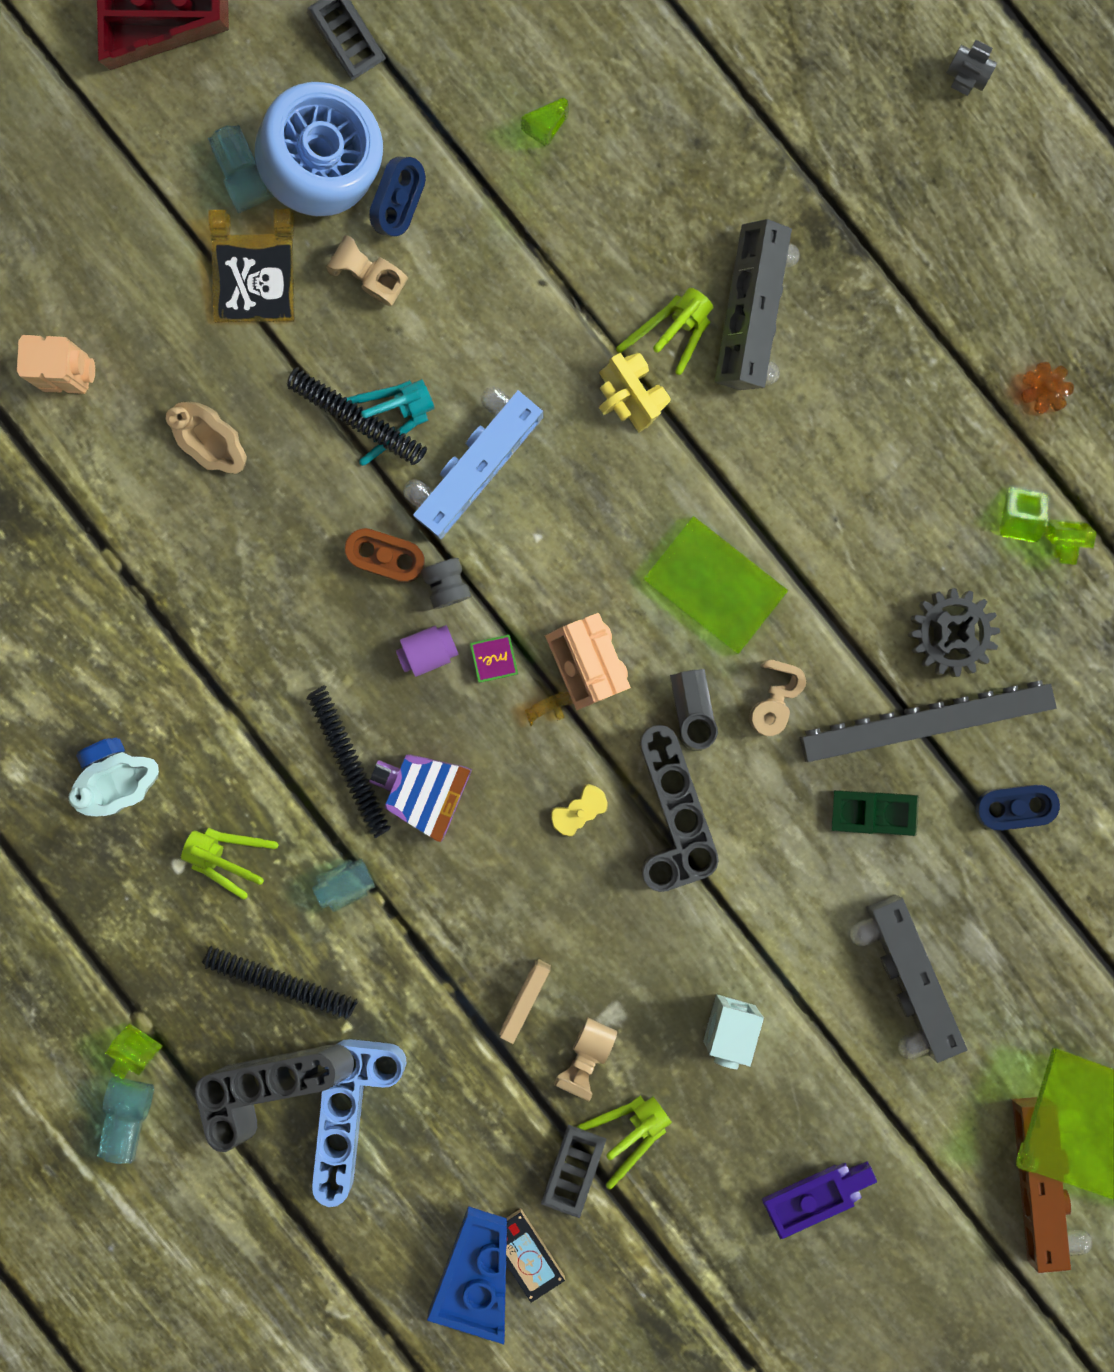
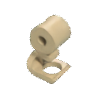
(378, 278)
(772, 715)
(591, 1047)

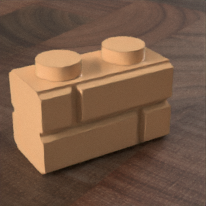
(54, 364)
(588, 661)

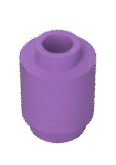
(426, 650)

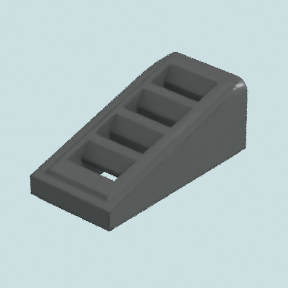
(324, 7)
(561, 1203)

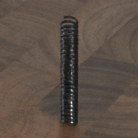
(325, 394)
(346, 763)
(321, 1003)

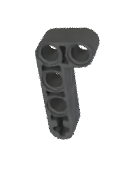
(670, 805)
(275, 1083)

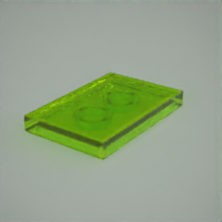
(715, 585)

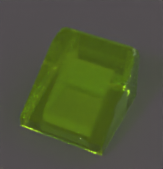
(545, 121)
(1024, 514)

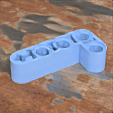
(348, 1121)

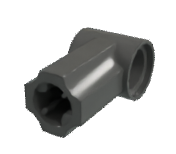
(692, 705)

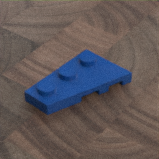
(474, 1279)

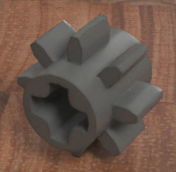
(971, 67)

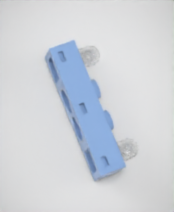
(481, 462)

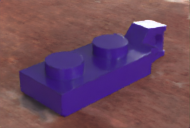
(817, 1197)

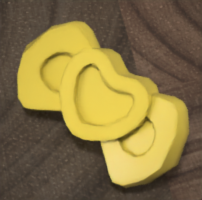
(569, 819)

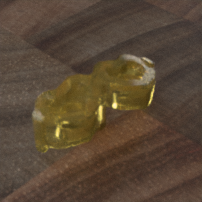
(552, 702)

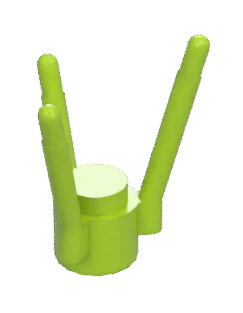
(689, 312)
(205, 853)
(649, 1123)

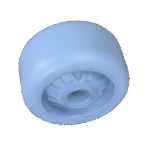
(323, 121)

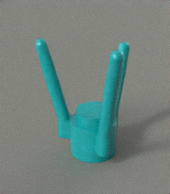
(410, 399)

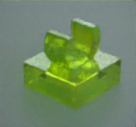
(1068, 537)
(132, 1051)

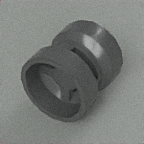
(446, 583)

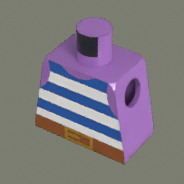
(423, 792)

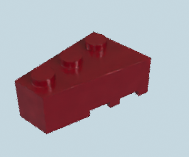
(149, 27)

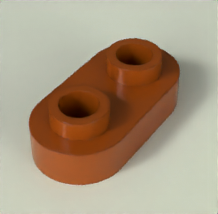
(385, 556)

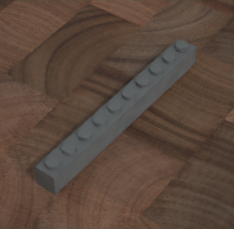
(929, 722)

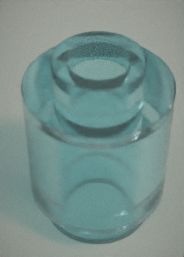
(343, 885)

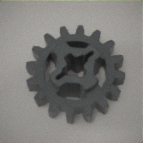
(967, 645)

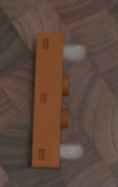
(1045, 1209)

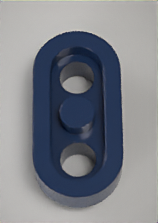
(396, 197)
(1015, 807)

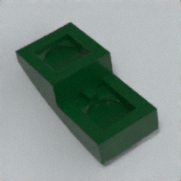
(875, 812)

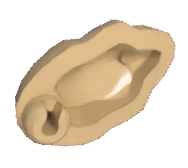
(206, 437)

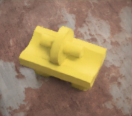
(627, 394)

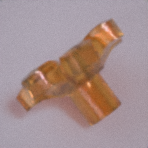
(1047, 388)

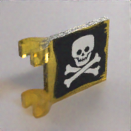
(252, 271)

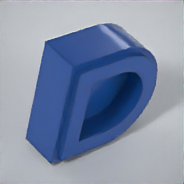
(99, 751)

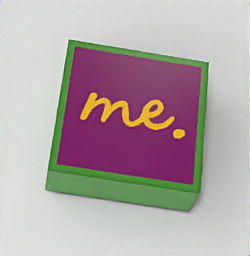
(494, 658)

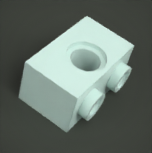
(732, 1032)

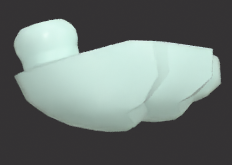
(113, 784)

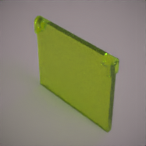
(1073, 1125)

